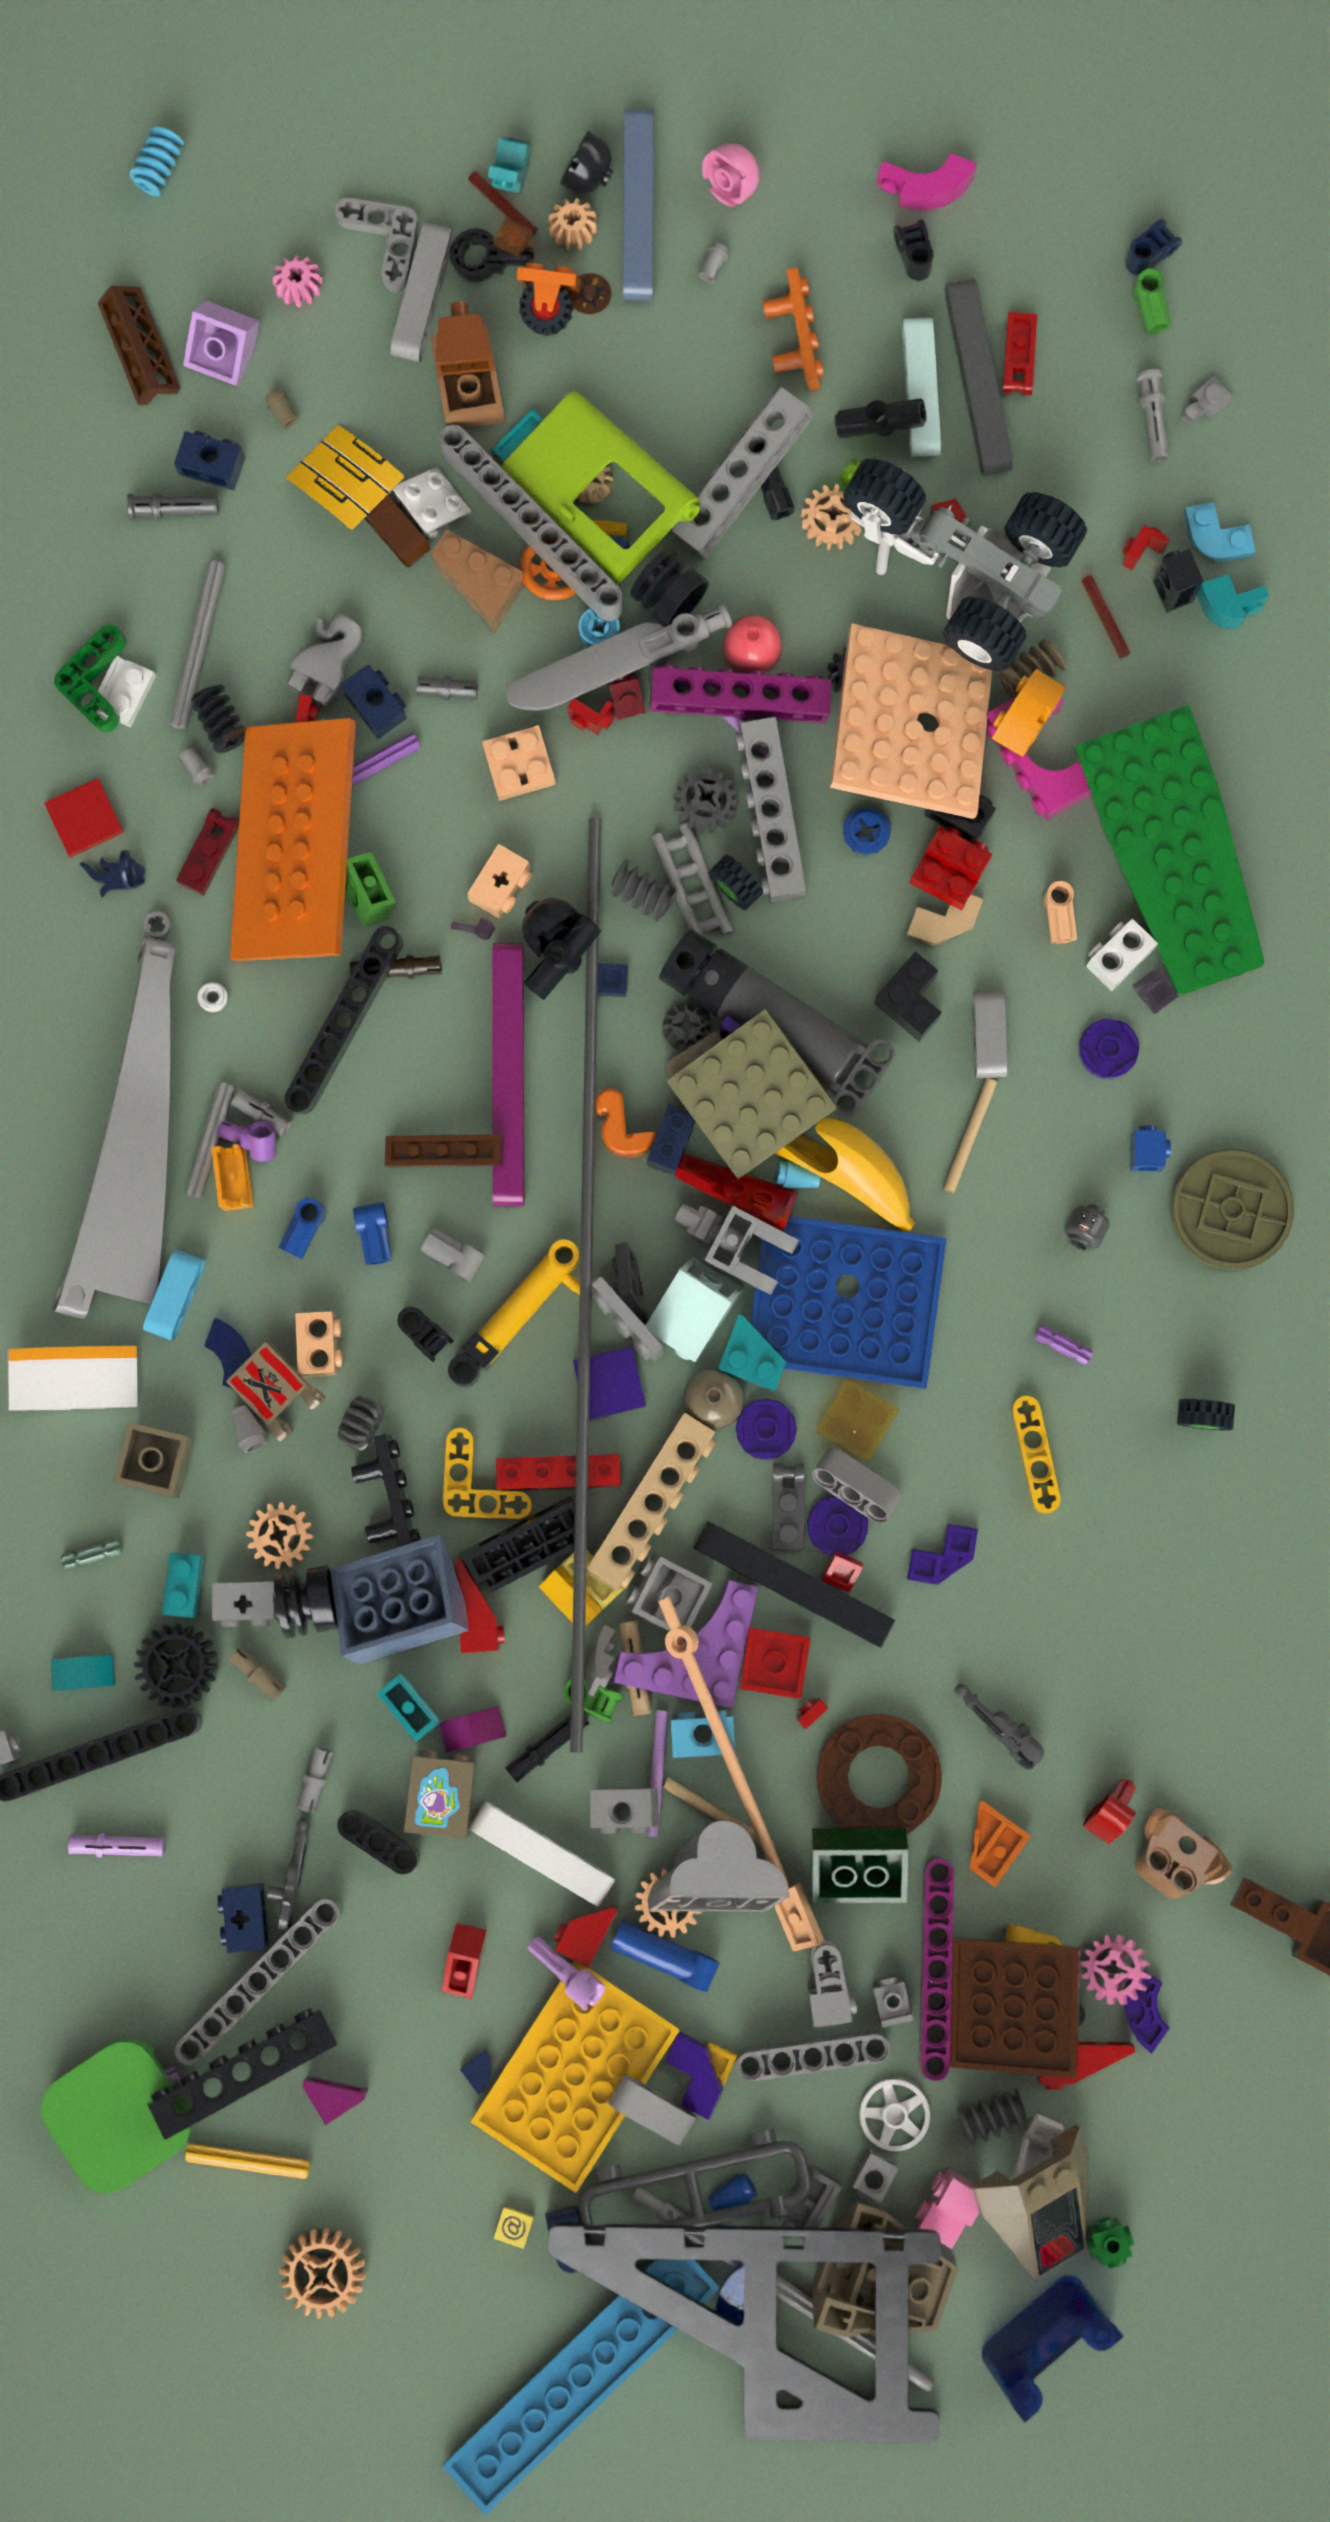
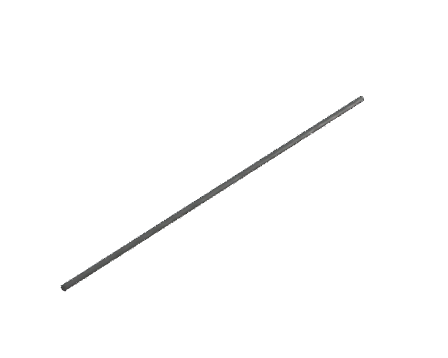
(585, 1297)

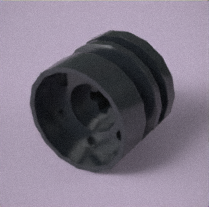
(669, 588)
(305, 1601)

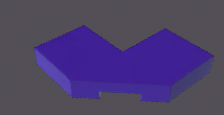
(936, 1567)
(695, 2060)

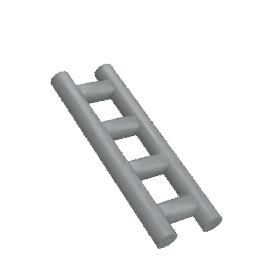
(698, 866)

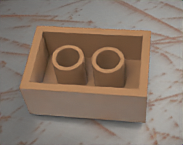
(470, 397)

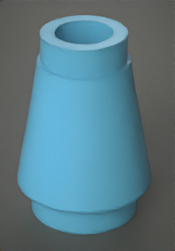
(795, 1176)

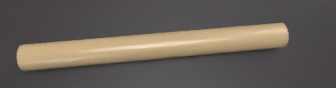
(970, 1135)
(705, 1806)

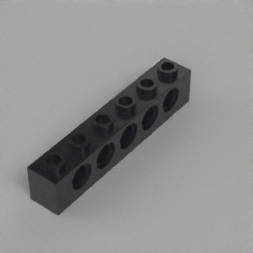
(318, 2041)

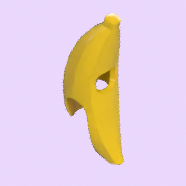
(856, 1167)

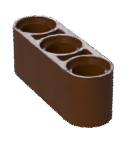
(397, 532)

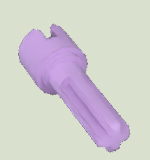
(580, 1985)

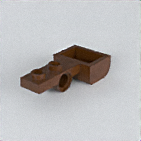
(1306, 1927)

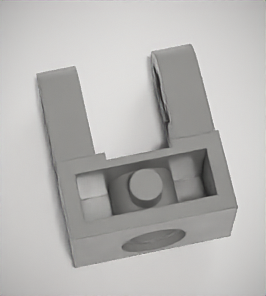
(733, 1240)
(829, 1999)

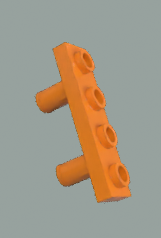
(808, 340)

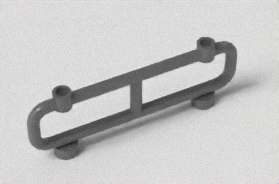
(763, 2146)

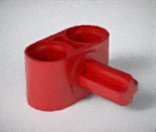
(1112, 1814)

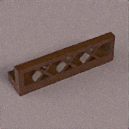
(131, 343)

